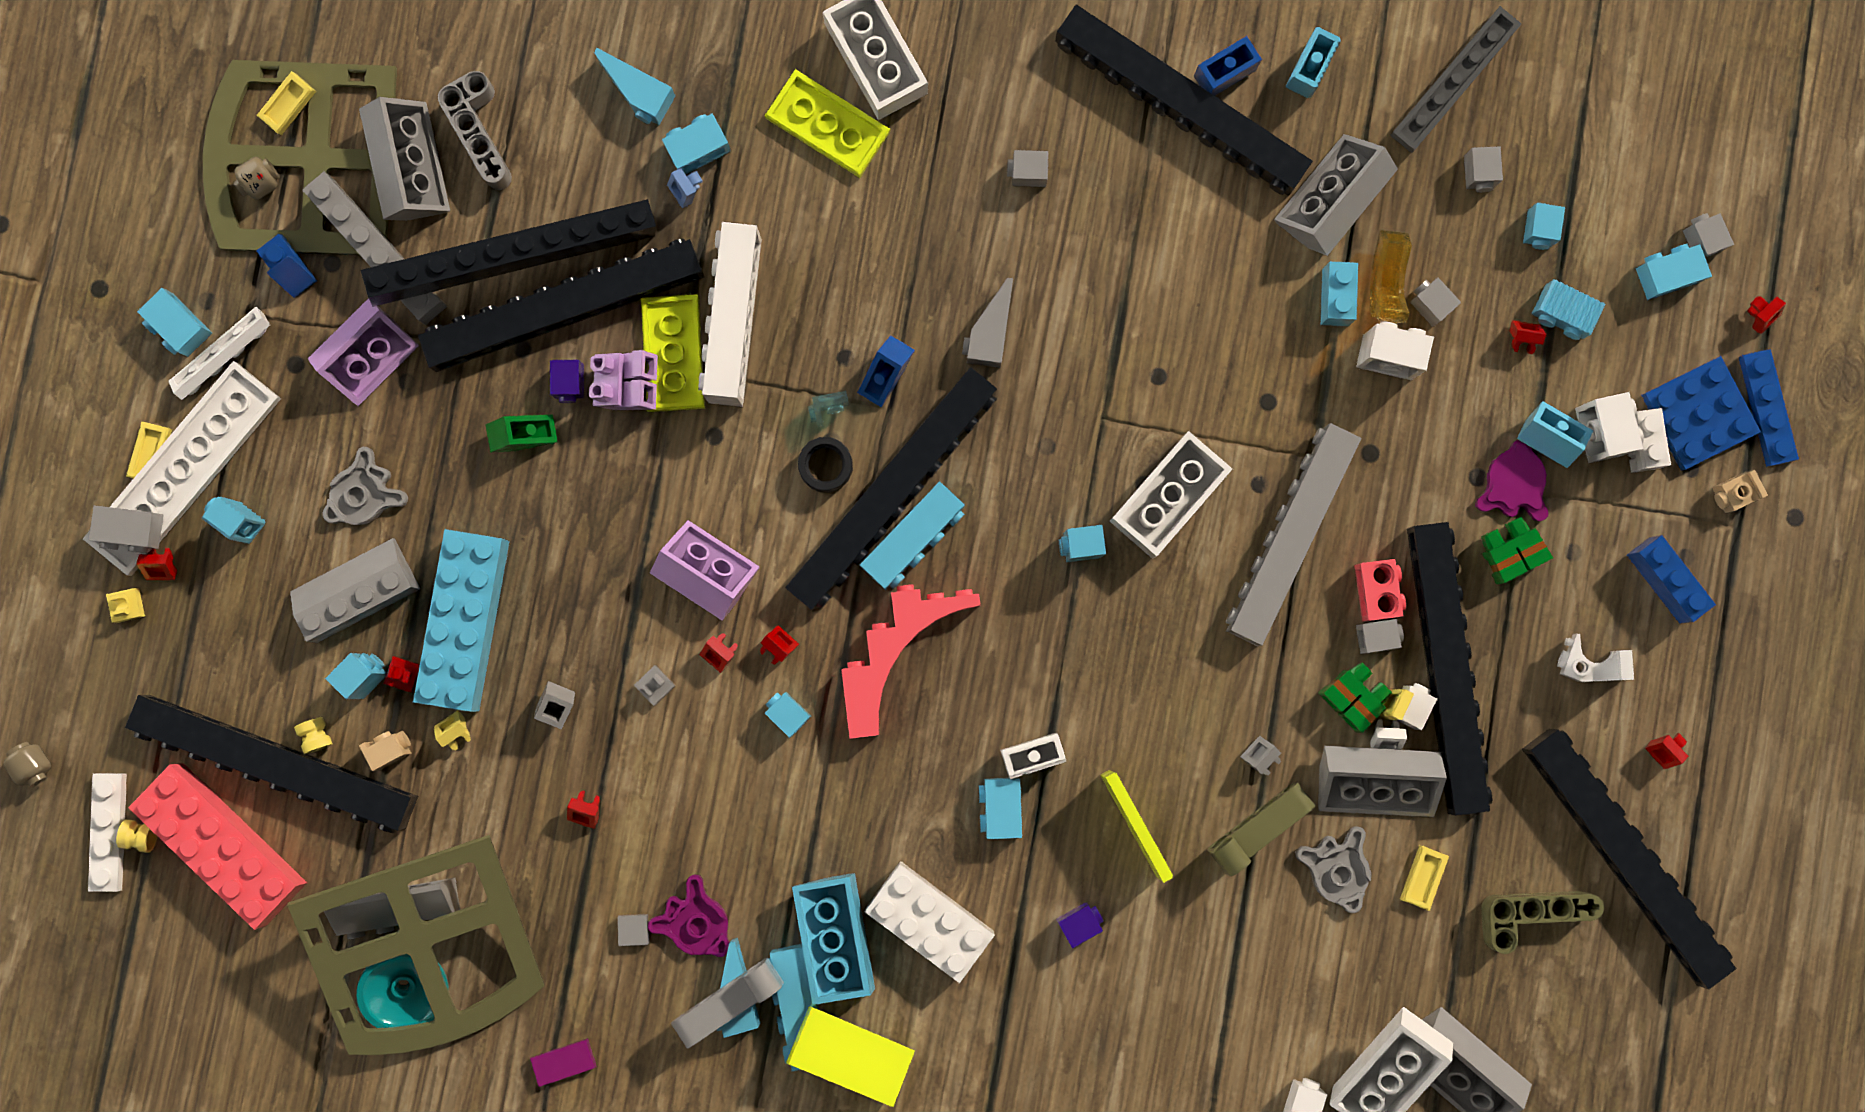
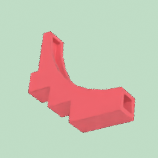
(912, 615)

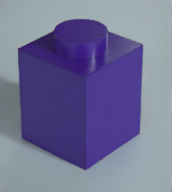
(566, 380)
(1080, 924)

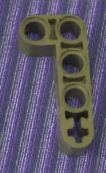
(1260, 828)
(1540, 913)

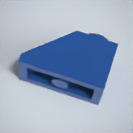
(885, 370)

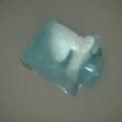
(832, 403)

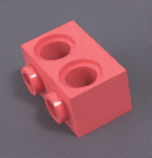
(1371, 591)

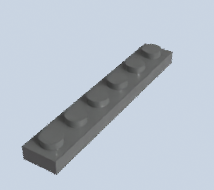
(1455, 79)

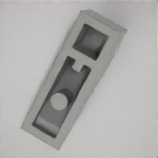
(988, 334)

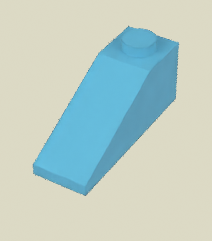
(644, 94)
(733, 968)

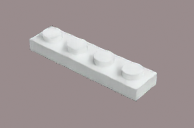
(218, 353)
(106, 817)

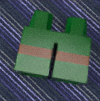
(1515, 555)
(1353, 699)

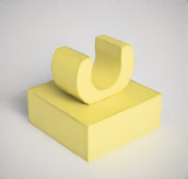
(125, 605)
(450, 729)

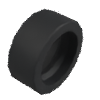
(840, 480)

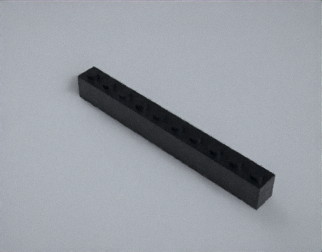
(1182, 101)
(508, 253)
(561, 305)
(892, 489)
(1448, 668)
(271, 762)
(1629, 858)

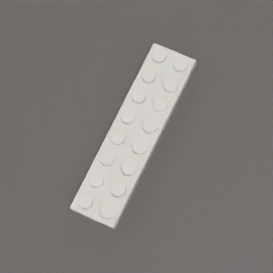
(193, 455)

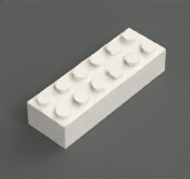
(731, 315)

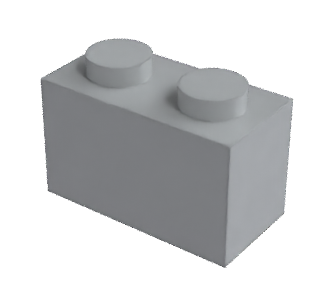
(125, 527)

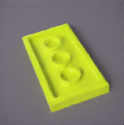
(827, 123)
(674, 334)
(1137, 826)
(850, 1056)

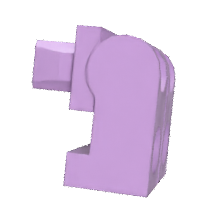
(622, 380)

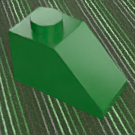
(520, 432)

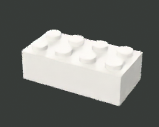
(876, 54)
(1171, 495)
(930, 922)
(1393, 1067)

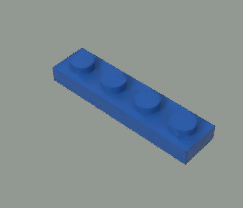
(1768, 407)

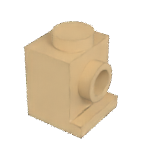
(1749, 487)
(386, 750)

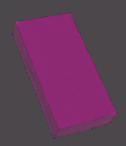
(563, 1062)

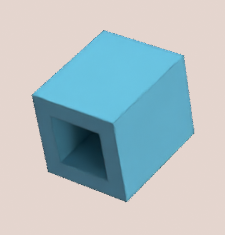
(1543, 225)
(786, 713)

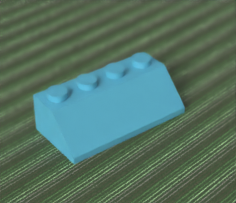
(833, 939)

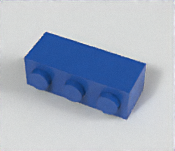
(1671, 579)

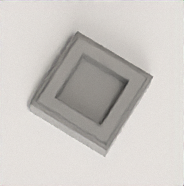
(633, 930)

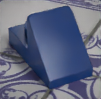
(286, 266)

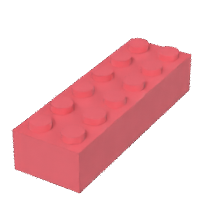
(217, 845)

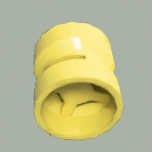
(313, 735)
(135, 835)

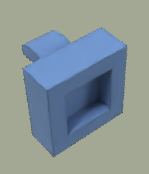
(684, 186)

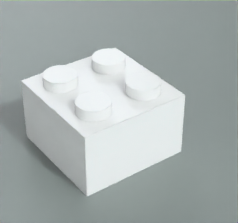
(1395, 351)
(1612, 425)

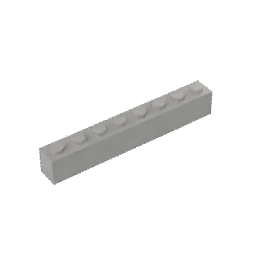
(1293, 534)

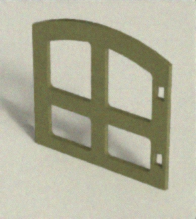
(313, 157)
(416, 940)

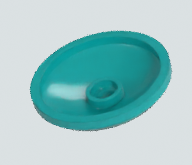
(386, 1001)

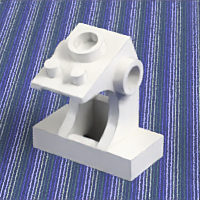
(1616, 667)

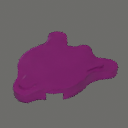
(1514, 482)
(694, 924)

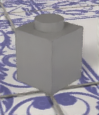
(1028, 168)
(1483, 168)
(1709, 233)
(1434, 301)
(1379, 636)
(554, 705)

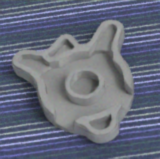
(361, 492)
(1339, 870)

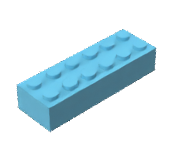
(461, 621)

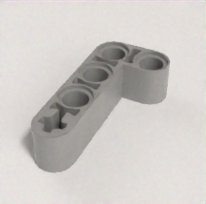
(477, 135)
(728, 1002)

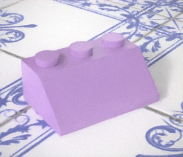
(362, 352)
(704, 569)

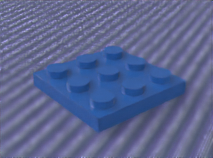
(1702, 413)

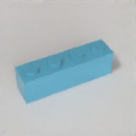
(912, 536)
(794, 995)

